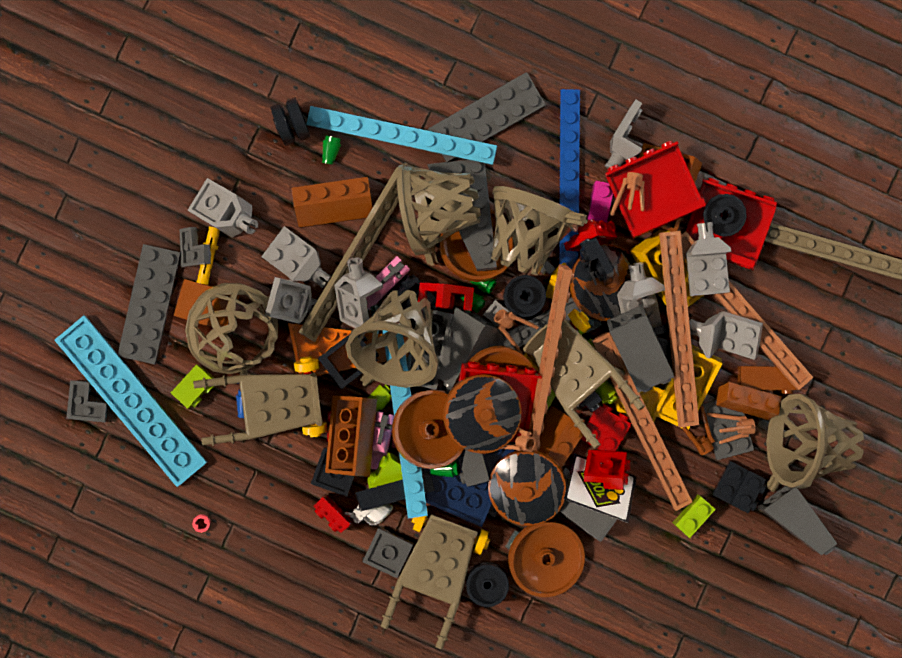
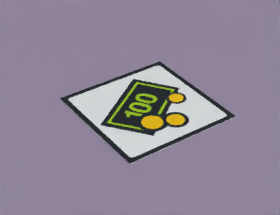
(594, 496)

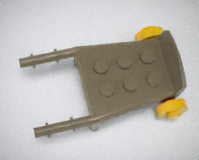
(578, 370)
(274, 402)
(438, 566)

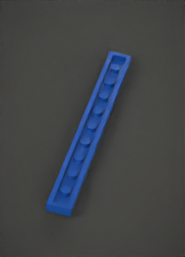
(569, 163)

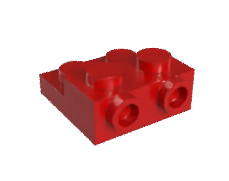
(593, 229)
(608, 428)
(607, 468)
(333, 513)

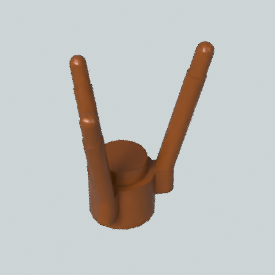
(702, 443)

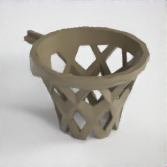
(443, 195)
(546, 218)
(205, 300)
(385, 319)
(828, 431)

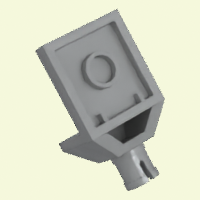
(620, 147)
(223, 209)
(295, 258)
(707, 263)
(641, 291)
(352, 293)
(289, 300)
(729, 334)

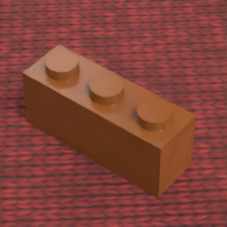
(764, 379)
(748, 400)

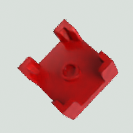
(446, 294)

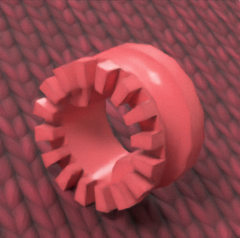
(196, 525)

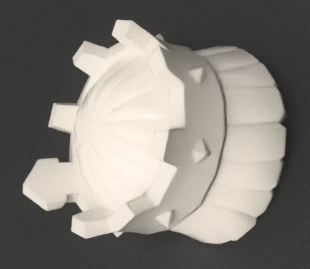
(371, 516)

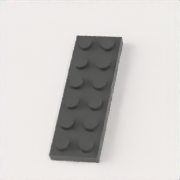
(493, 112)
(149, 304)

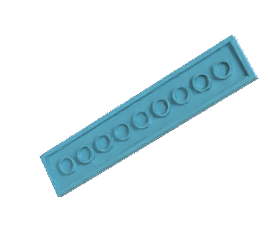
(130, 401)

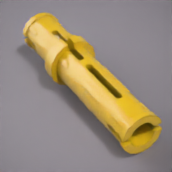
(212, 233)

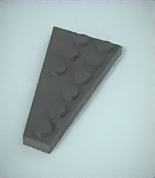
(477, 237)

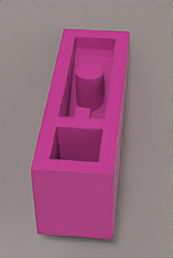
(600, 201)

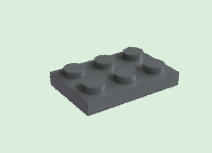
(729, 448)

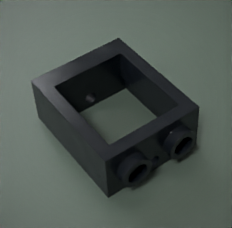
(336, 375)

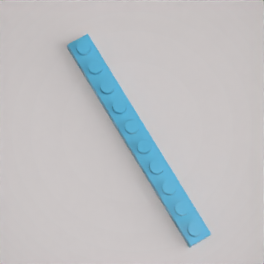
(402, 135)
(411, 474)

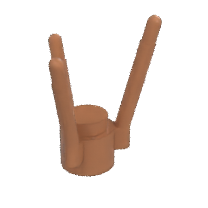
(633, 183)
(506, 320)
(745, 426)
(523, 442)

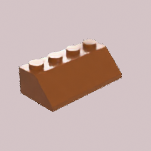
(332, 202)
(351, 436)
(558, 436)

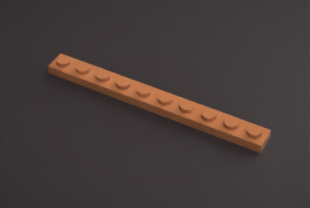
(679, 328)
(769, 341)
(550, 351)
(645, 428)

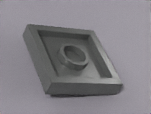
(388, 552)

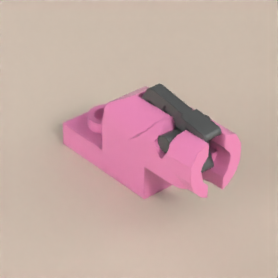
(389, 278)
(381, 438)

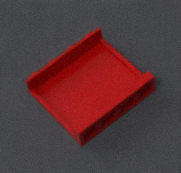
(667, 189)
(749, 241)
(521, 380)

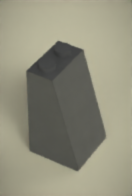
(466, 337)
(640, 349)
(797, 517)
(589, 520)

